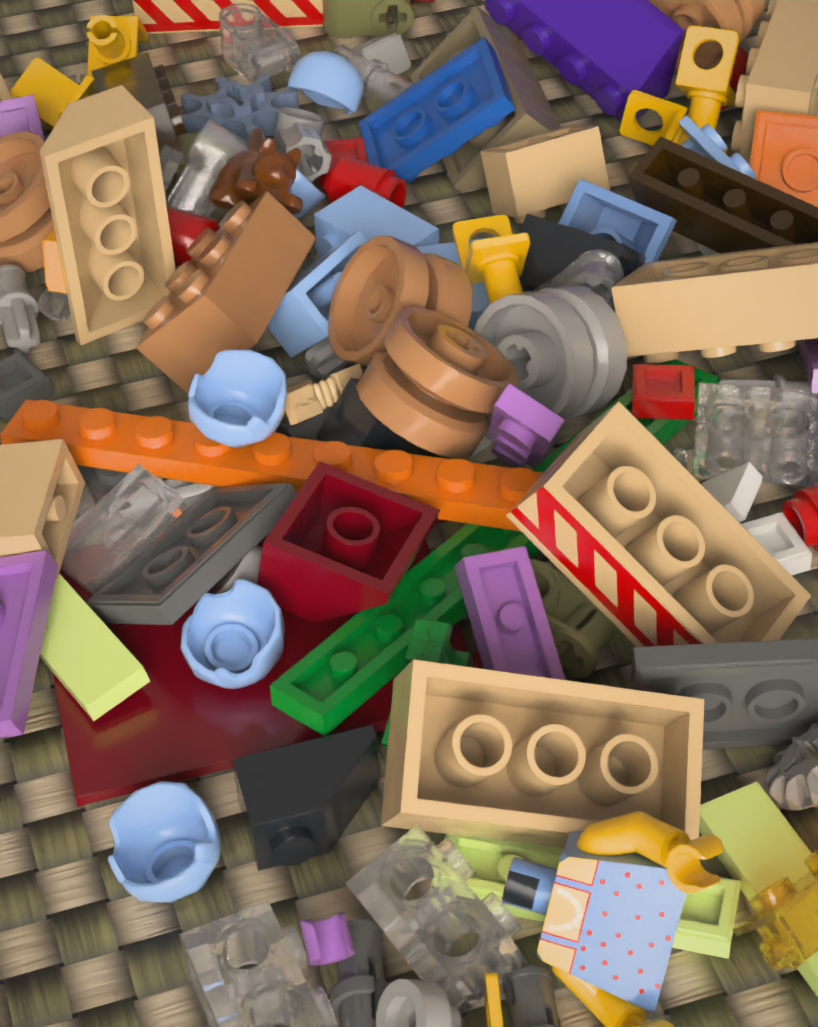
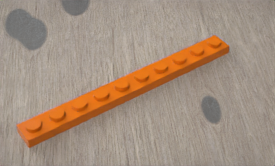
(181, 452)

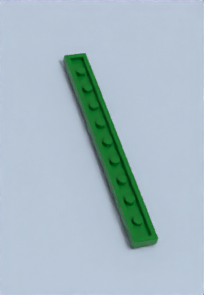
(374, 642)

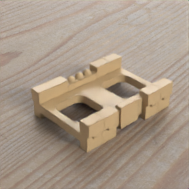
(309, 399)

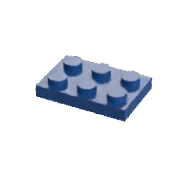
(438, 113)

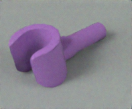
(327, 939)

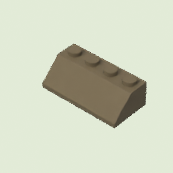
(532, 111)

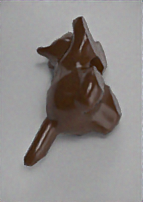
(255, 172)

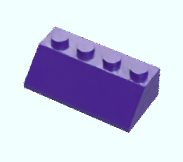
(599, 44)

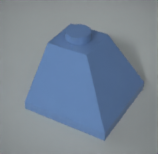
(618, 219)

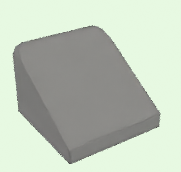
(387, 49)

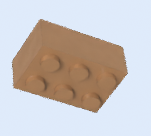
(225, 289)

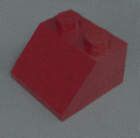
(342, 545)

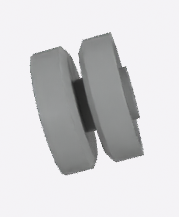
(561, 345)

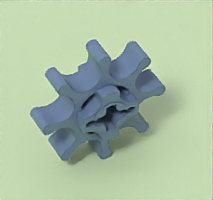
(238, 106)

